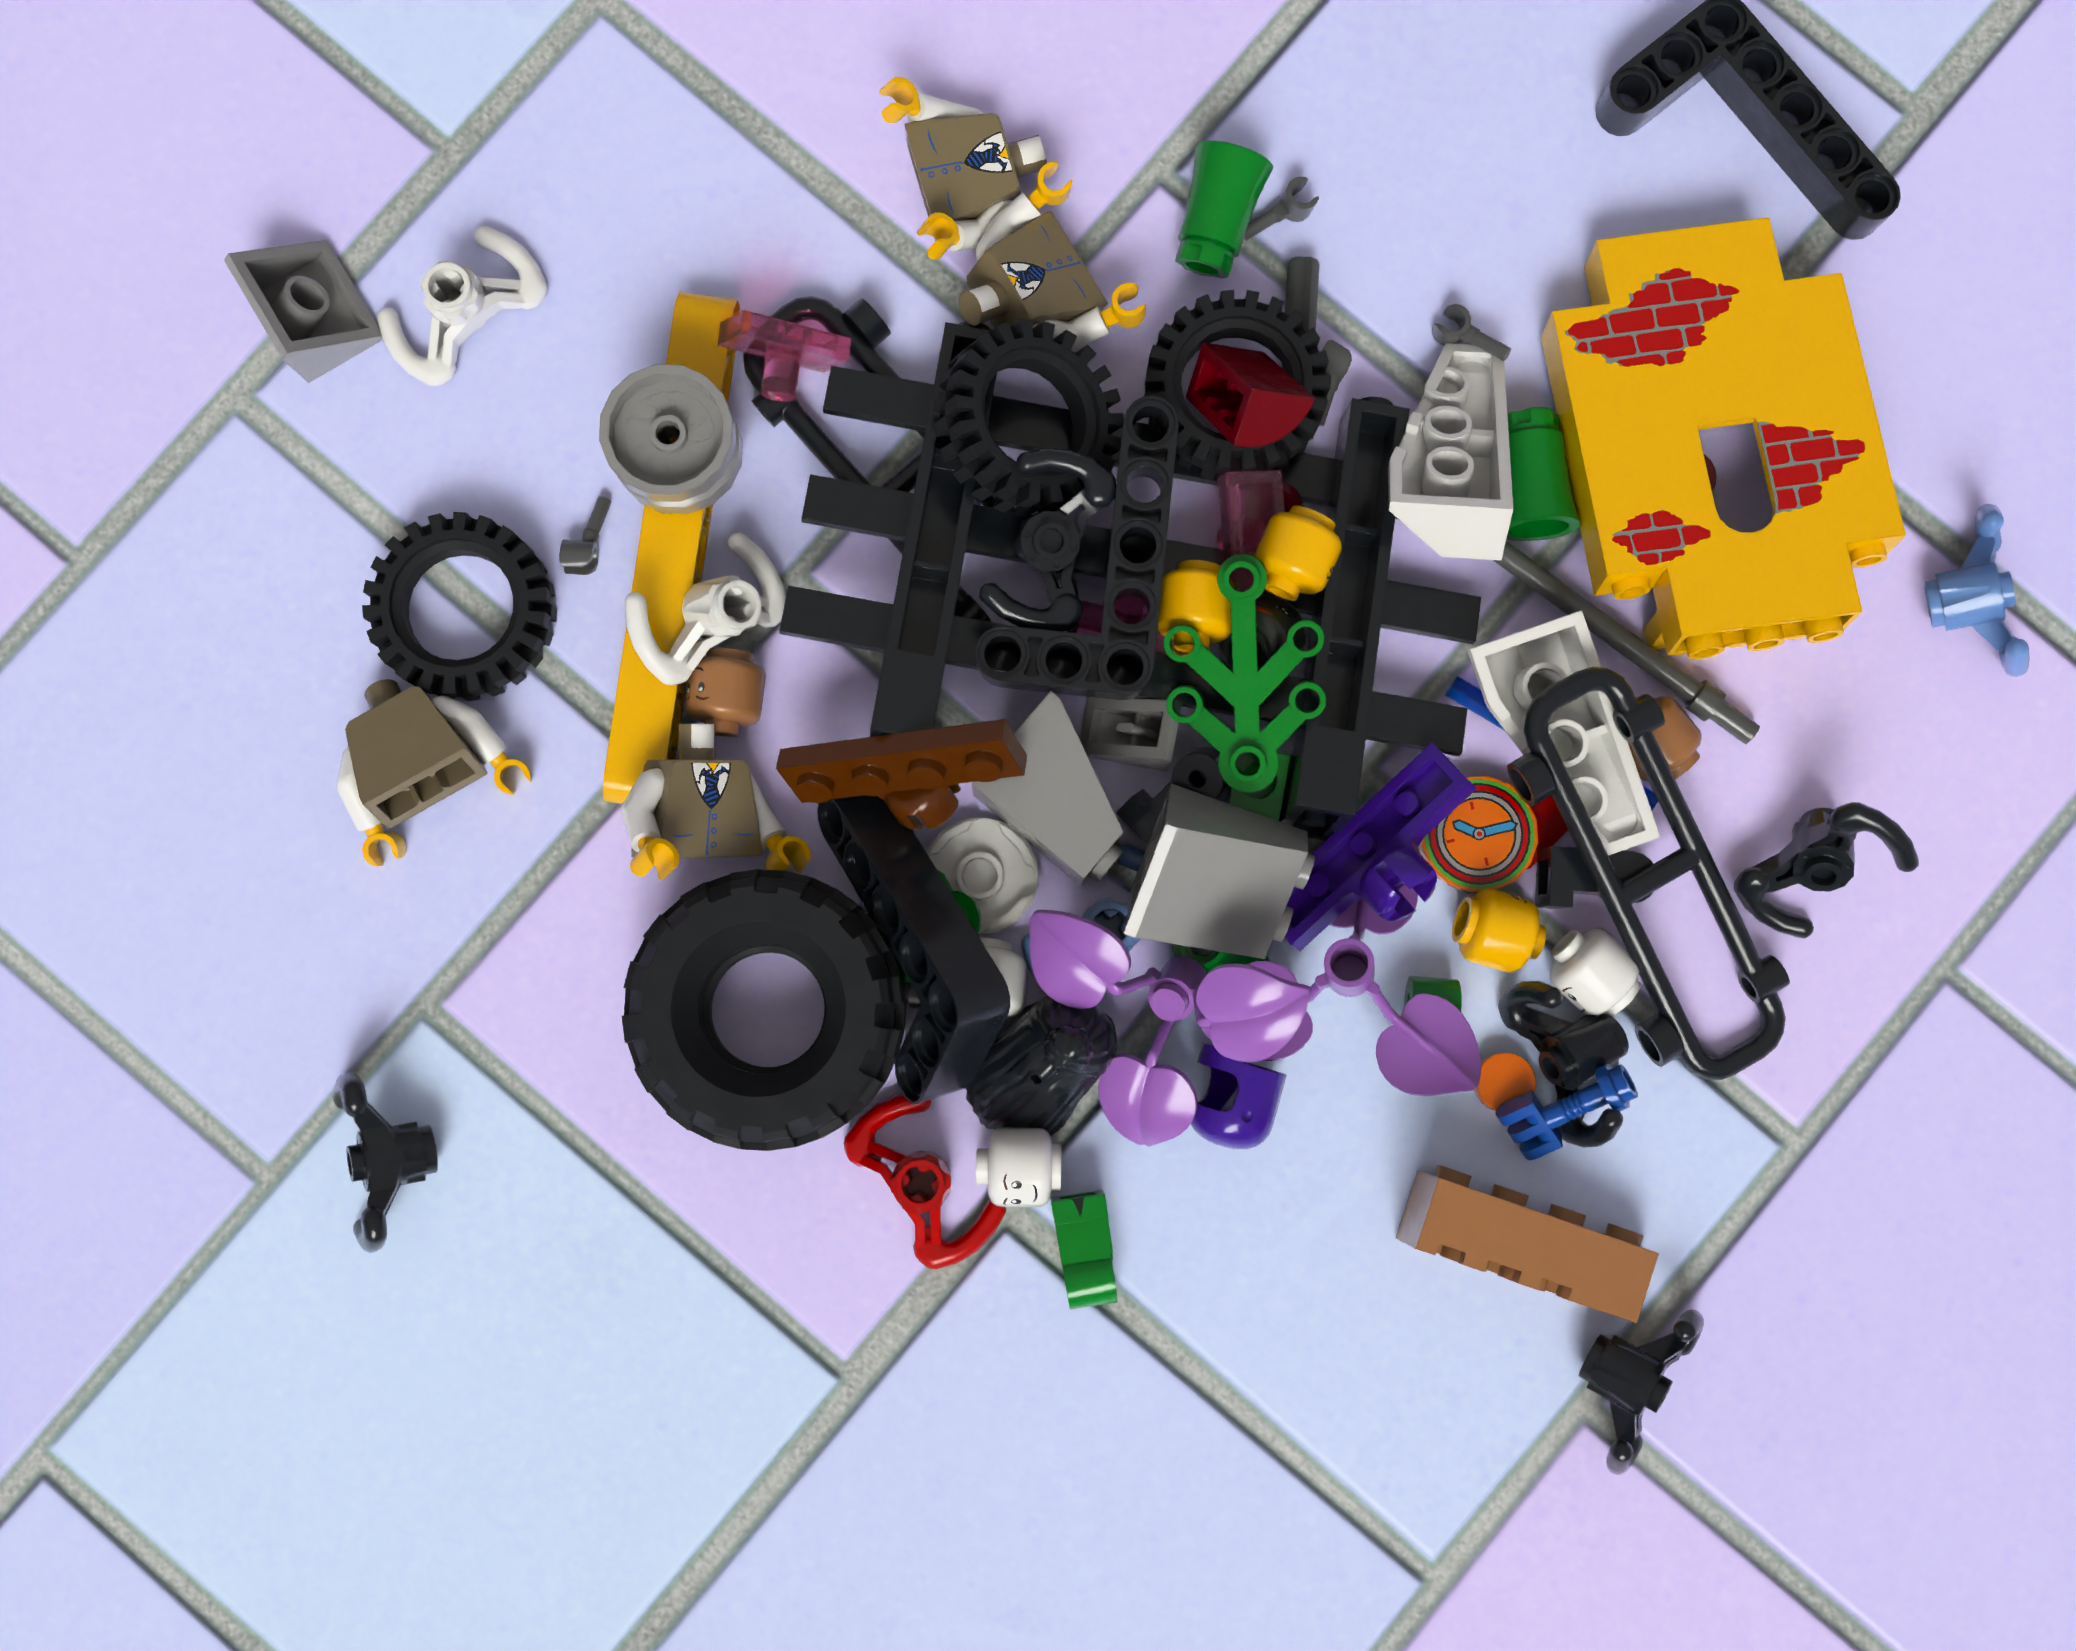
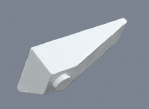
(1454, 460)

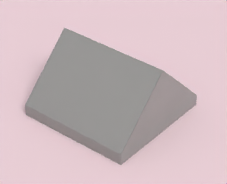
(305, 305)

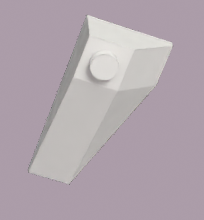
(1584, 733)

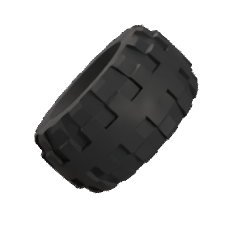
(673, 992)

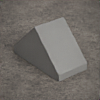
(1130, 731)

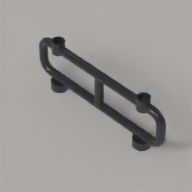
(866, 333)
(1544, 775)

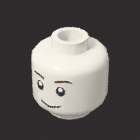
(1594, 972)
(1019, 1167)

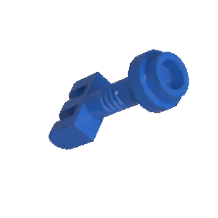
(1537, 1125)

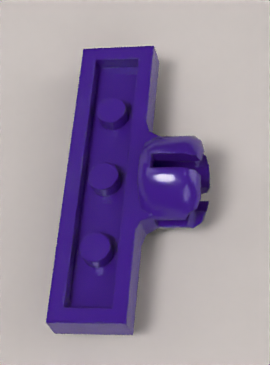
(1380, 849)

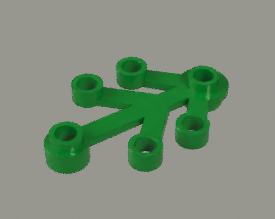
(1245, 685)

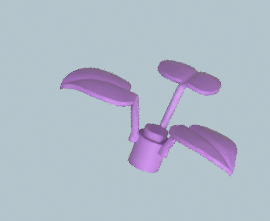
(1244, 1005)
(1426, 1048)

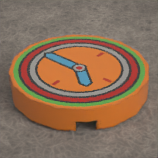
(1484, 839)

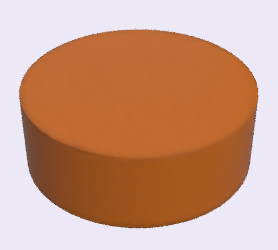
(1503, 1079)

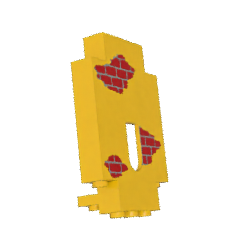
(1711, 336)

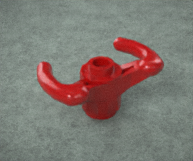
(918, 1184)

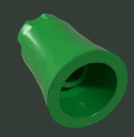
(1220, 206)
(1539, 477)

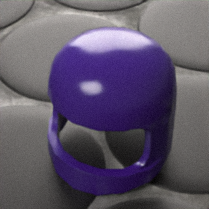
(1254, 1107)

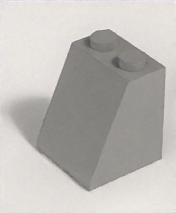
(1058, 798)
(1217, 877)

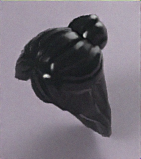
(1042, 1066)

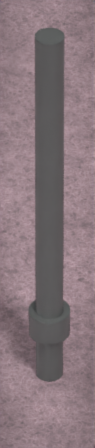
(1701, 698)

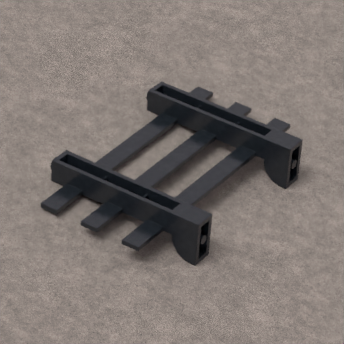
(944, 523)

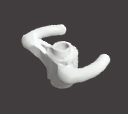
(463, 305)
(710, 611)

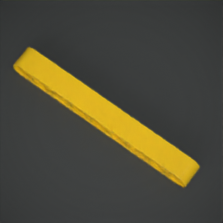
(666, 567)

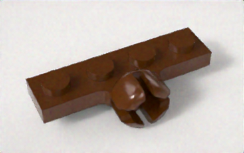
(907, 769)

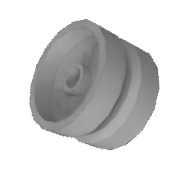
(637, 430)

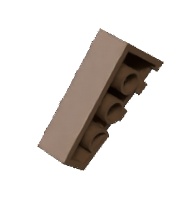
(1527, 1245)

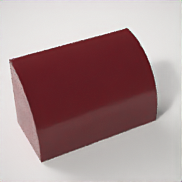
(1246, 395)

